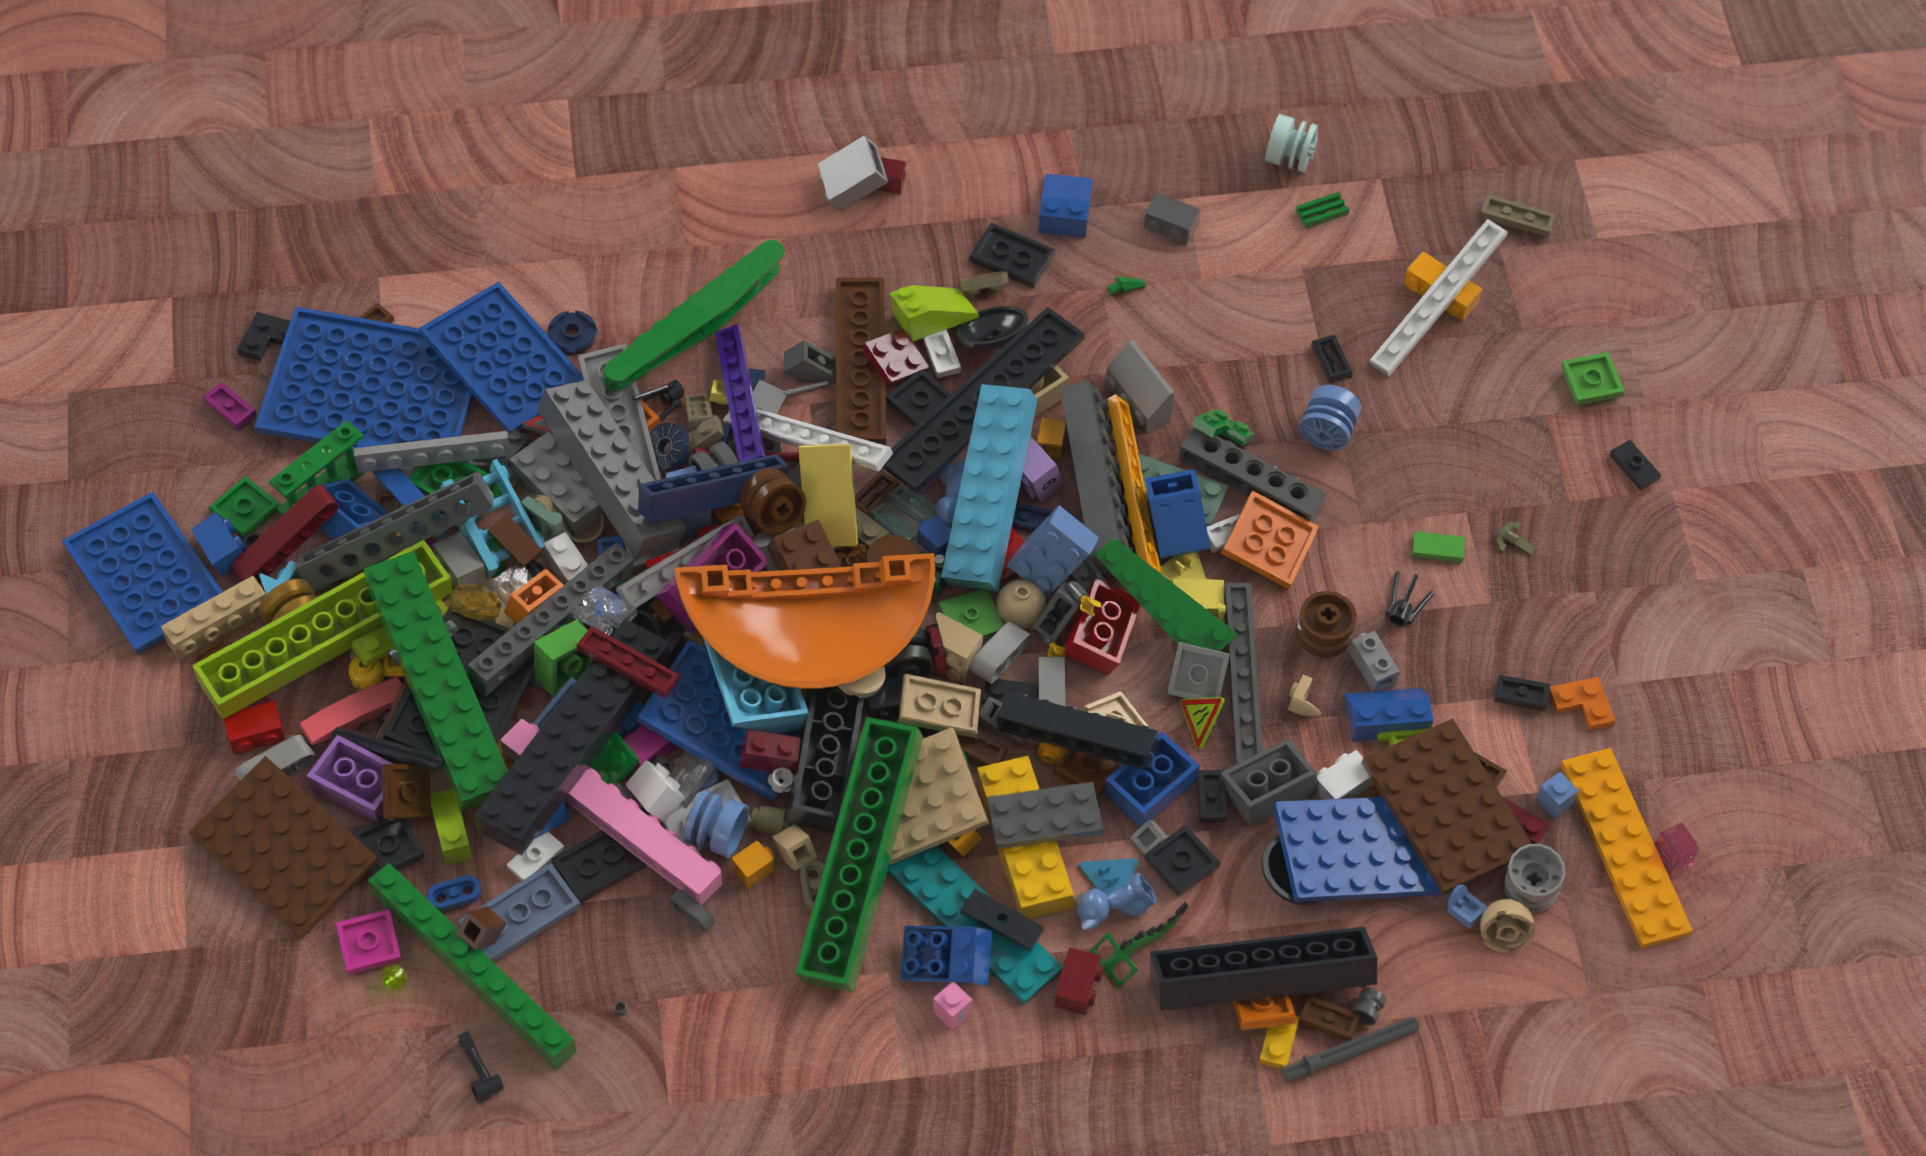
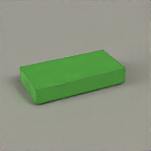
(1438, 546)

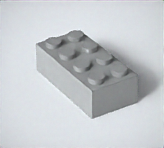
(548, 471)

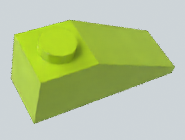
(450, 827)

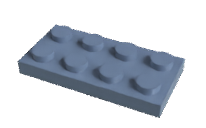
(530, 909)

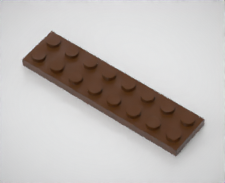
(858, 384)

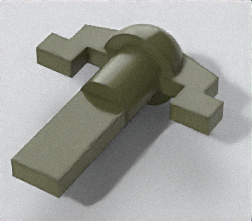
(1506, 534)

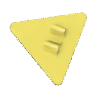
(1183, 567)

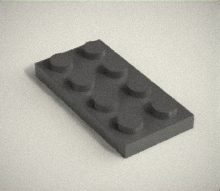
(1044, 815)

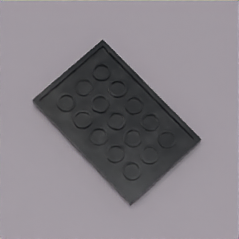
(498, 707)

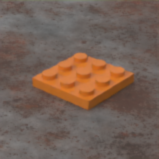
(1270, 539)

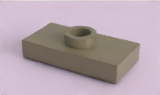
(697, 409)

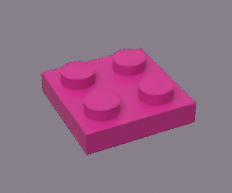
(368, 942)

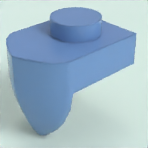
(1465, 906)

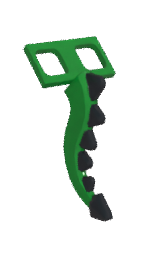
(1132, 944)

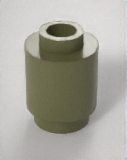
(769, 820)

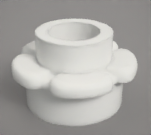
(783, 774)

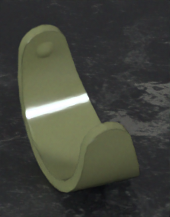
(586, 541)

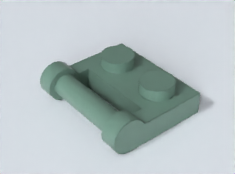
(542, 518)

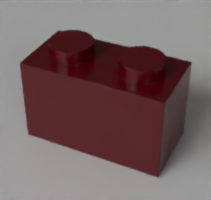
(769, 751)
(1078, 980)

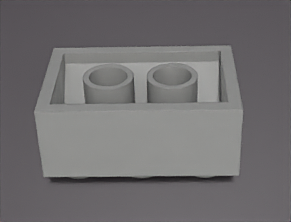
(1141, 386)

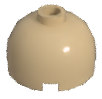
(1021, 603)
(1507, 925)

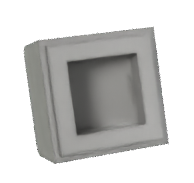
(1148, 836)

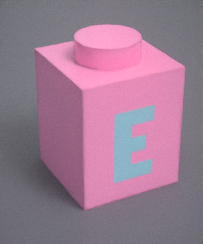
(952, 1005)

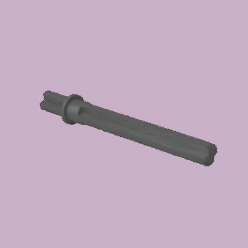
(1349, 1049)

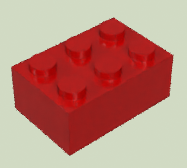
(1103, 637)

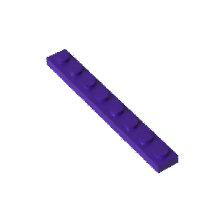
(739, 394)

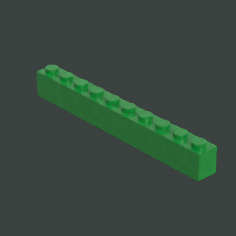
(473, 967)

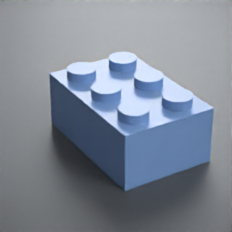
(1053, 551)

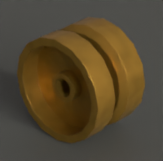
(285, 599)

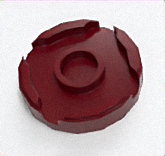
(937, 649)

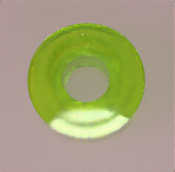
(393, 977)

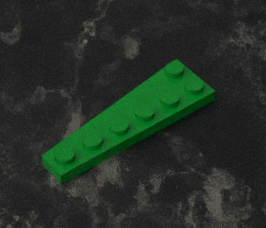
(1166, 603)

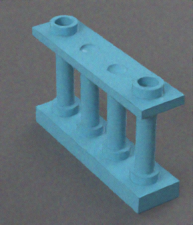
(478, 538)

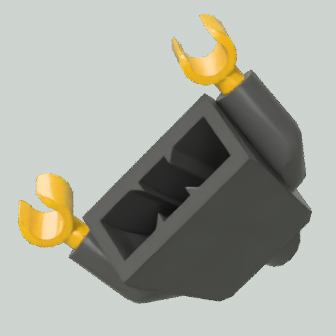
(1059, 611)

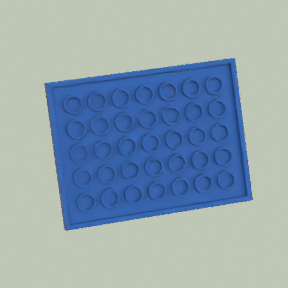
(363, 373)

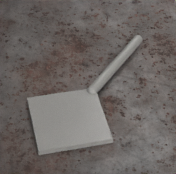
(771, 398)

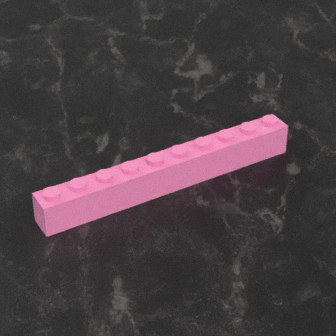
(630, 826)

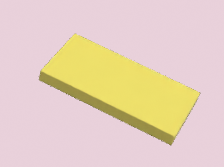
(830, 491)

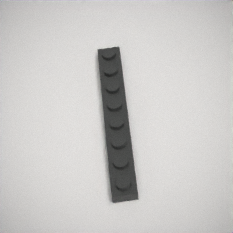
(1243, 672)

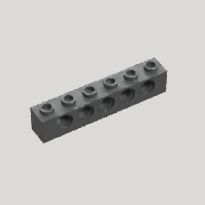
(1237, 475)

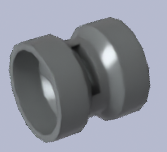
(1369, 1005)

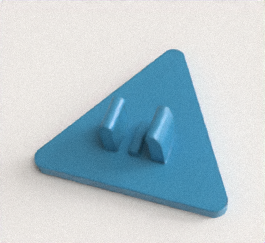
(1109, 874)

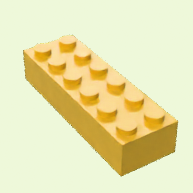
(1034, 870)

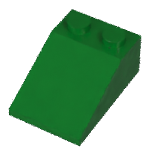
(430, 477)

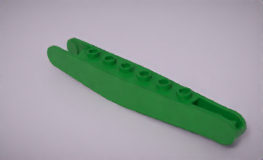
(696, 317)

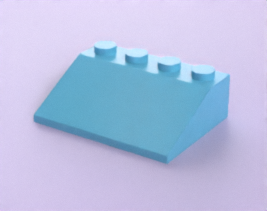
(756, 702)

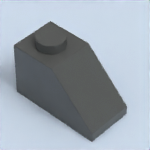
(809, 363)

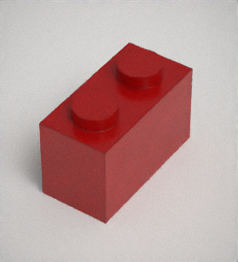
(254, 727)

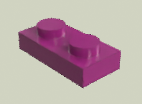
(229, 406)

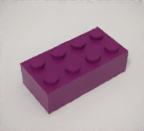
(728, 548)

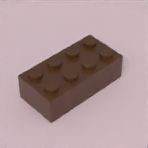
(803, 549)

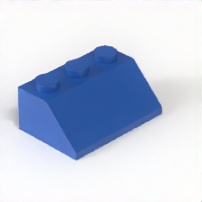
(354, 509)
(1386, 712)

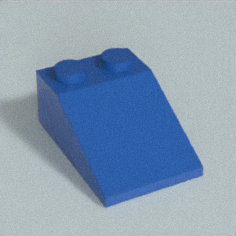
(1065, 205)

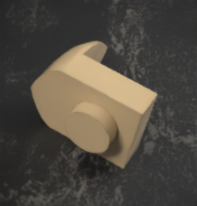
(1299, 694)

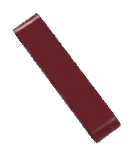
(286, 534)

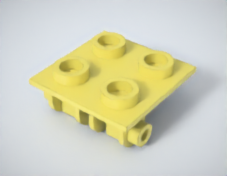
(1206, 592)

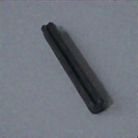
(391, 749)

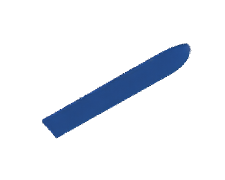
(398, 484)

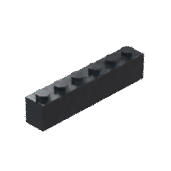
(1078, 730)

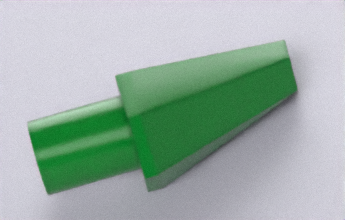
(1125, 284)

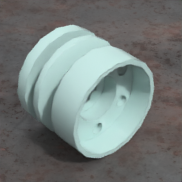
(1291, 143)

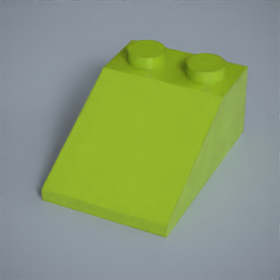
(930, 309)

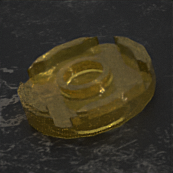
(475, 603)

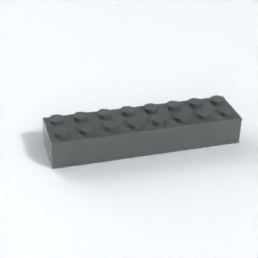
(606, 465)
(1096, 467)

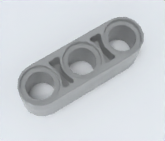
(1000, 652)
(1051, 679)
(290, 756)

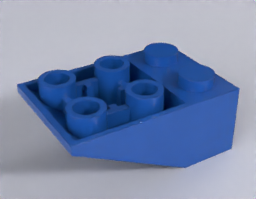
(1177, 513)
(946, 955)

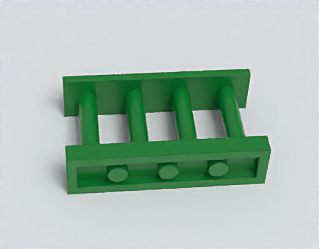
(315, 460)

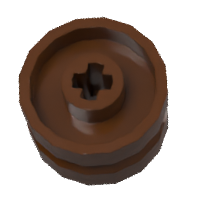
(773, 501)
(1326, 624)

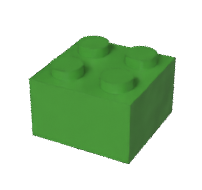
(558, 658)

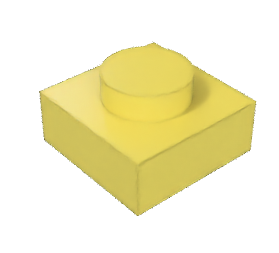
(718, 393)

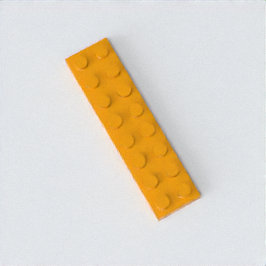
(1626, 849)

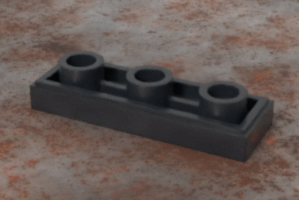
(989, 912)

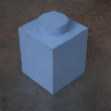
(1557, 795)

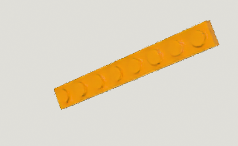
(1133, 481)

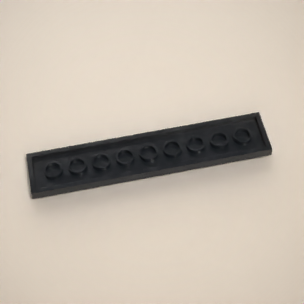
(949, 426)

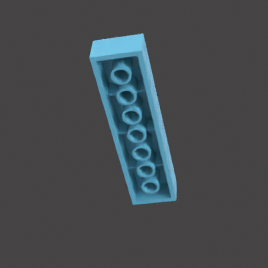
(989, 487)

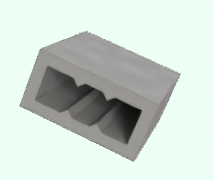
(852, 173)

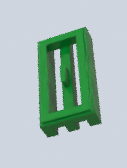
(1319, 207)

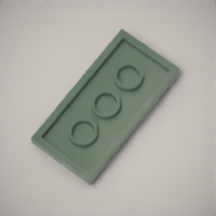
(1211, 491)

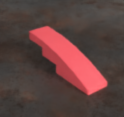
(351, 711)

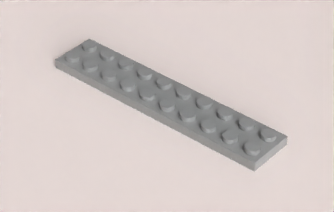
(628, 416)

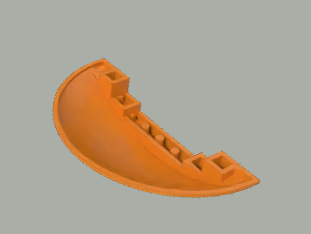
(810, 623)

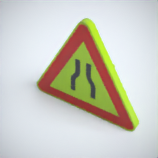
(1201, 716)

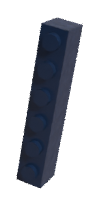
(700, 489)

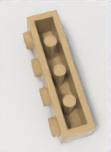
(214, 618)

